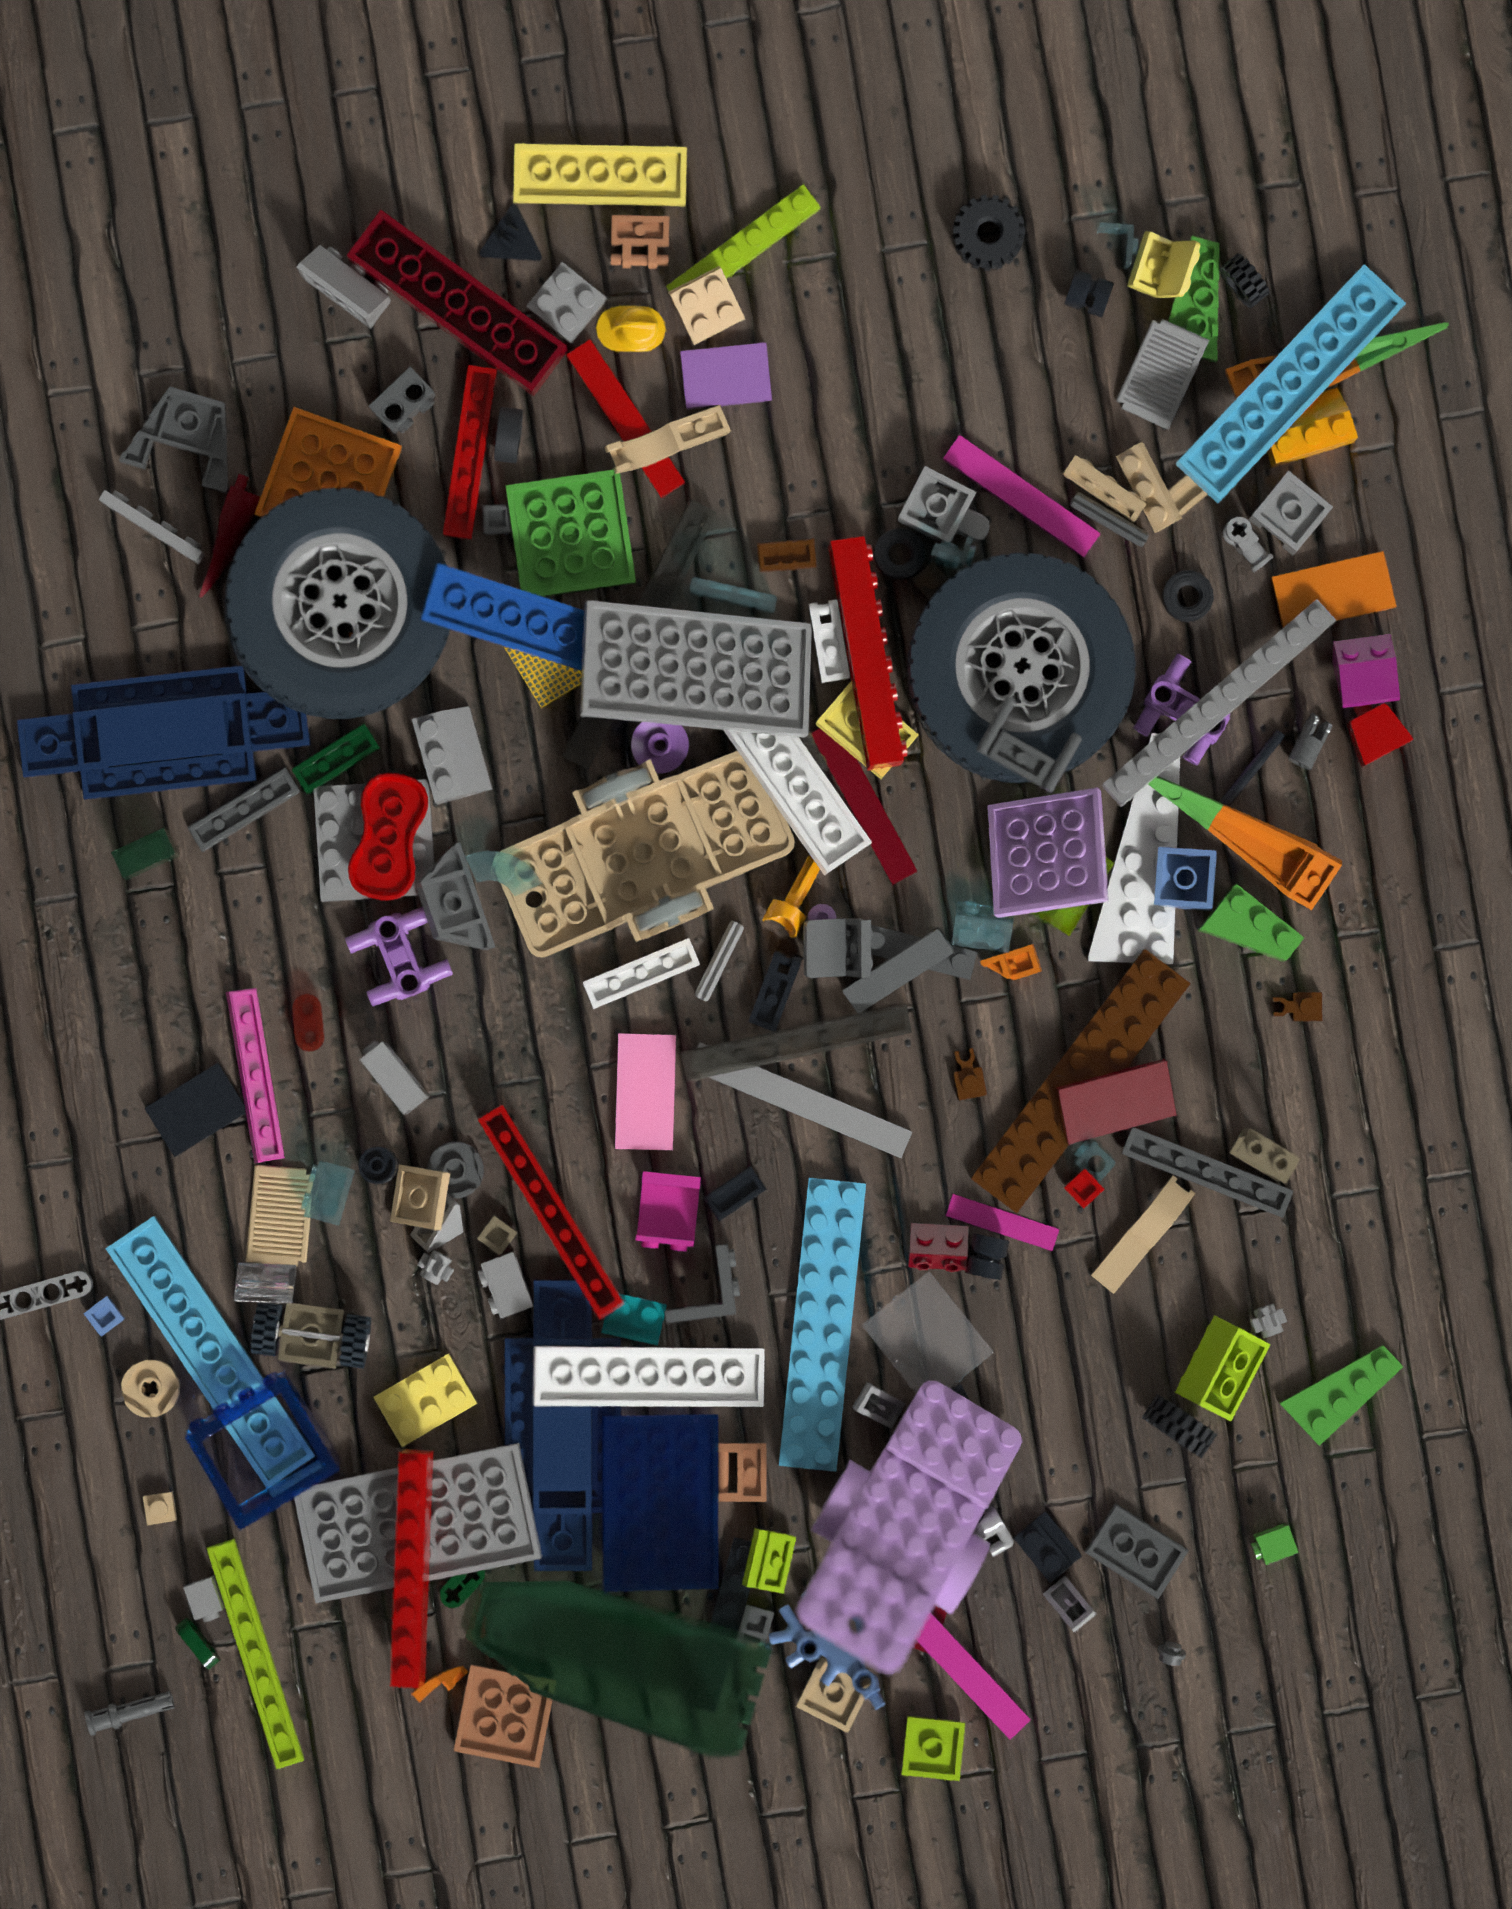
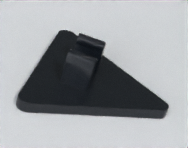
(511, 239)

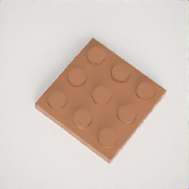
(502, 1718)

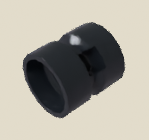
(1079, 297)
(378, 1165)
(987, 1256)

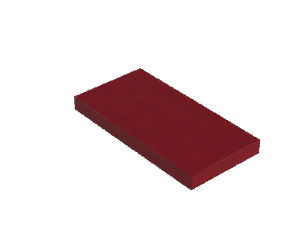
(1116, 1101)

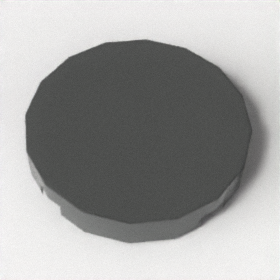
(462, 1163)

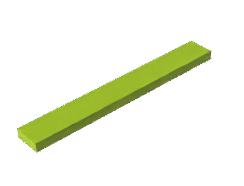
(255, 1653)

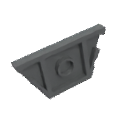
(453, 902)

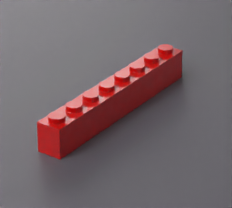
(866, 652)
(551, 1212)
(412, 1568)

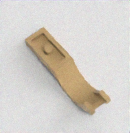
(668, 440)
(1142, 1235)

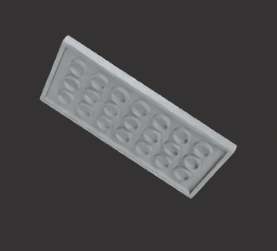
(695, 669)
(477, 1523)

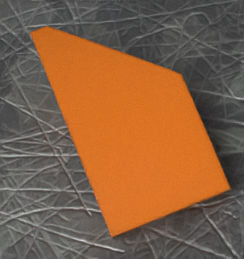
(1015, 963)
(447, 1678)

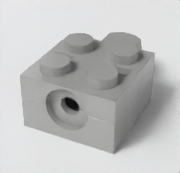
(942, 512)

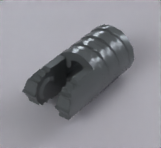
(1308, 747)

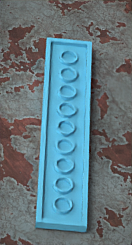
(1290, 383)
(822, 1324)
(208, 1348)

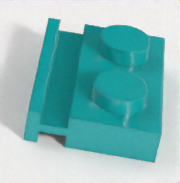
(636, 1320)

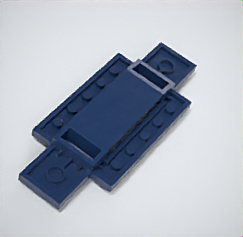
(156, 722)
(557, 1438)

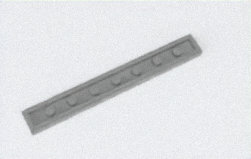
(818, 1108)

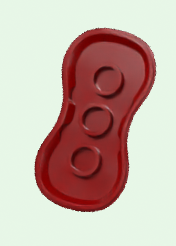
(384, 859)

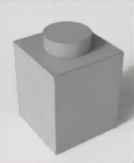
(204, 1598)

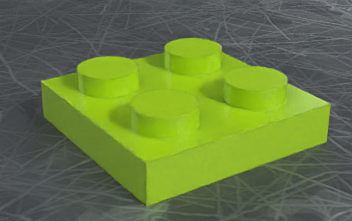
(933, 1748)

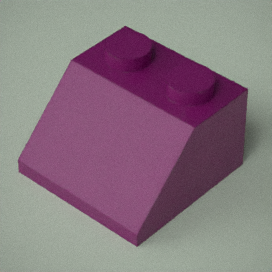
(1366, 670)

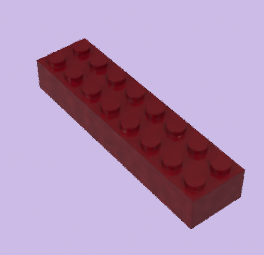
(457, 303)

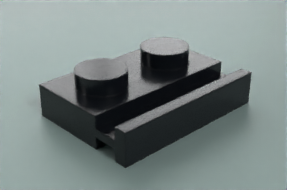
(1047, 1546)

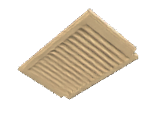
(277, 1222)

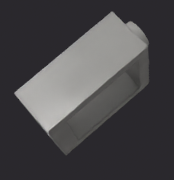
(393, 1076)

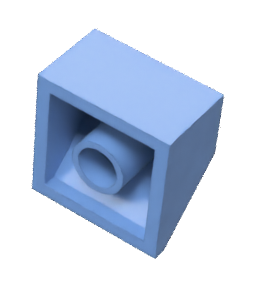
(1185, 878)

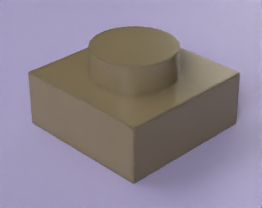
(497, 1235)

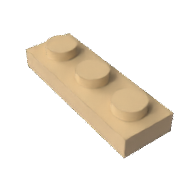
(1149, 487)
(1104, 488)

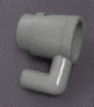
(992, 1524)

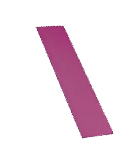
(1002, 1222)

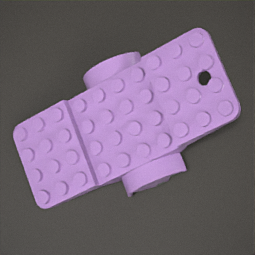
(908, 1527)

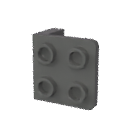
(837, 947)

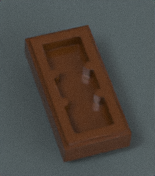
(786, 555)

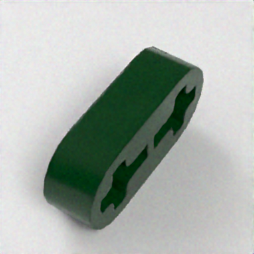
(467, 1589)
(197, 1643)

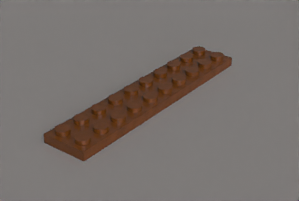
(1102, 1047)

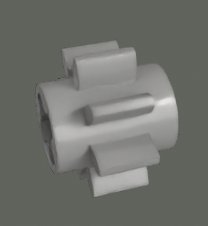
(435, 1267)
(1268, 1320)

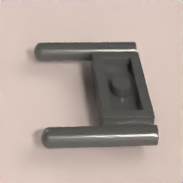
(1022, 757)

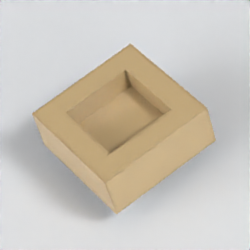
(159, 1508)

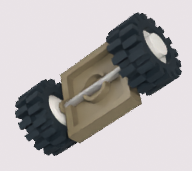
(311, 1335)

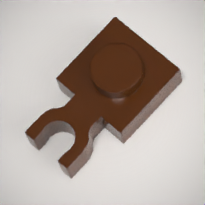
(1304, 1006)
(969, 1080)

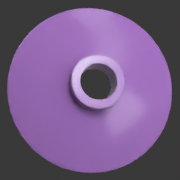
(666, 760)

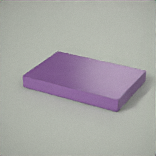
(726, 376)

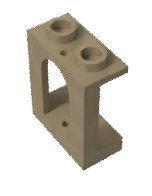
(1264, 1155)

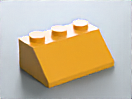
(1319, 429)

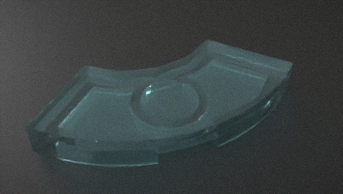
(503, 868)

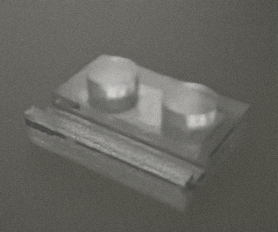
(265, 1283)

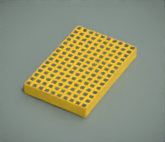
(545, 678)

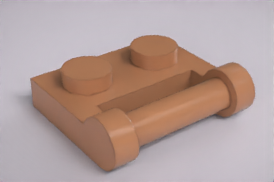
(750, 1472)

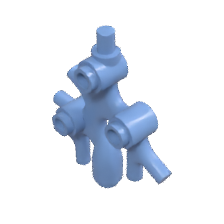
(838, 1658)

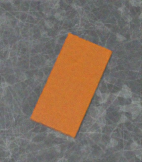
(1343, 587)

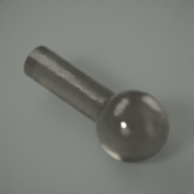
(814, 751)

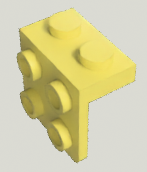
(1163, 266)

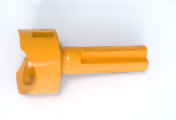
(787, 911)

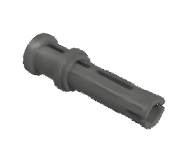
(115, 1715)

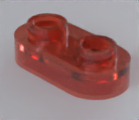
(308, 1022)

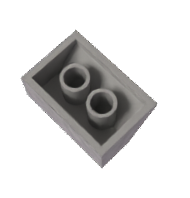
(344, 284)
(451, 754)

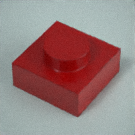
(1084, 1188)

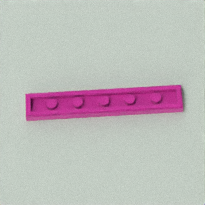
(1021, 496)
(255, 1075)
(971, 1677)

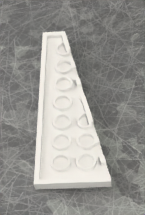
(1129, 916)

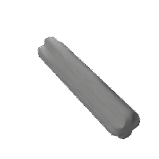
(719, 961)

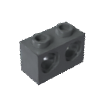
(397, 396)

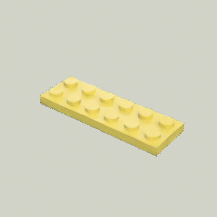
(600, 174)

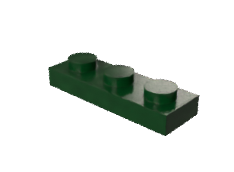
(336, 759)

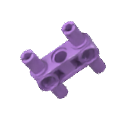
(1178, 704)
(398, 956)

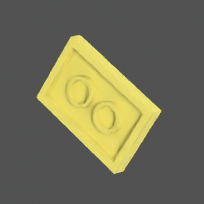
(842, 725)
(425, 1400)

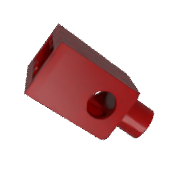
(1376, 732)

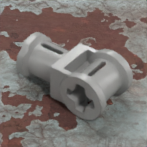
(1247, 544)

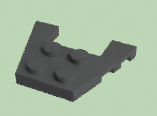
(190, 425)

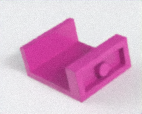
(668, 1210)

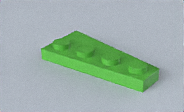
(1199, 305)
(1334, 1399)

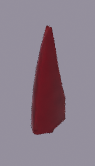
(233, 526)

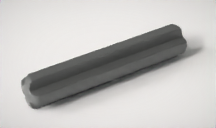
(1109, 519)

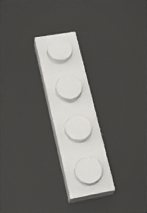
(641, 973)

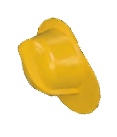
(631, 328)

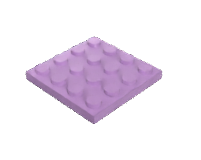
(1047, 852)

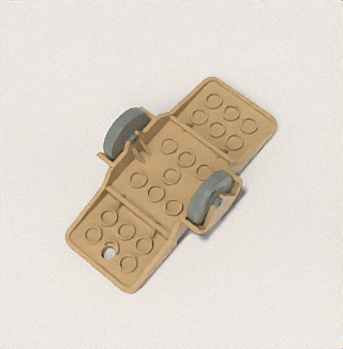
(646, 852)

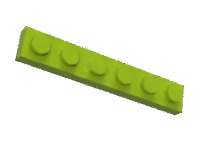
(755, 237)

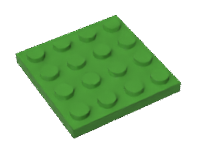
(571, 534)

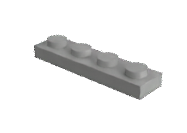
(163, 532)

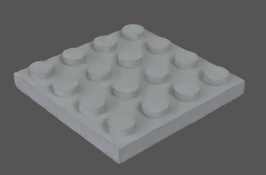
(340, 831)

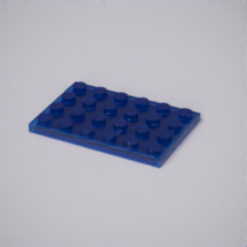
(659, 1502)

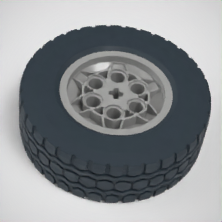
(1036, 600)
(270, 615)

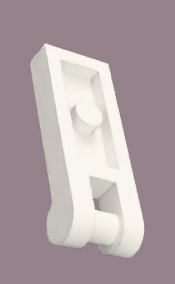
(829, 642)

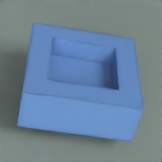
(104, 1316)

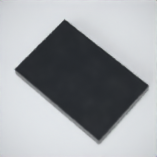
(196, 1110)

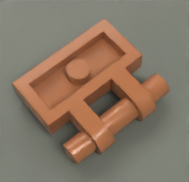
(640, 231)

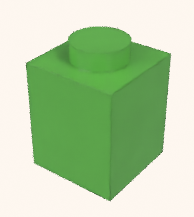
(1274, 1544)

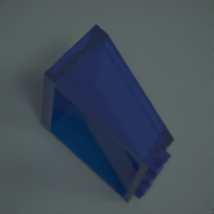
(286, 1488)

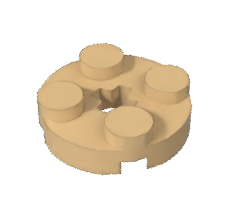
(134, 1392)

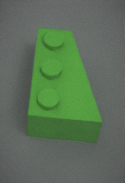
(1251, 925)

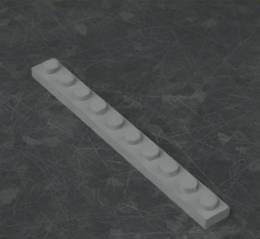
(1218, 703)

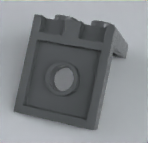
(729, 1289)

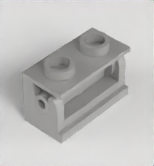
(506, 1285)

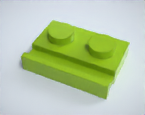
(769, 1560)

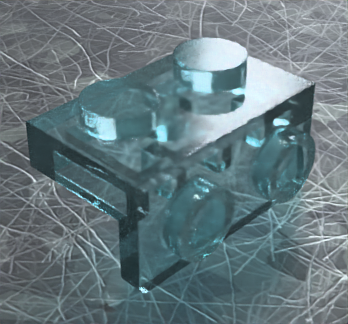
(980, 929)
(328, 1192)

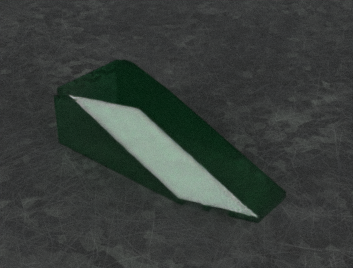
(624, 1660)

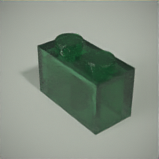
(145, 853)

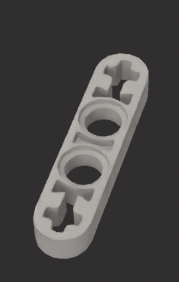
(37, 1295)

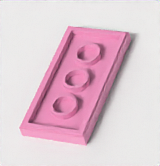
(645, 1092)

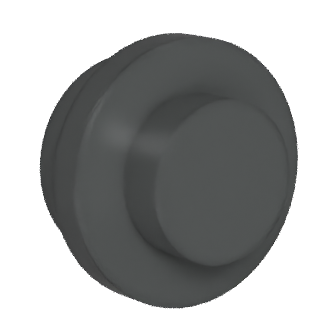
(1171, 1653)

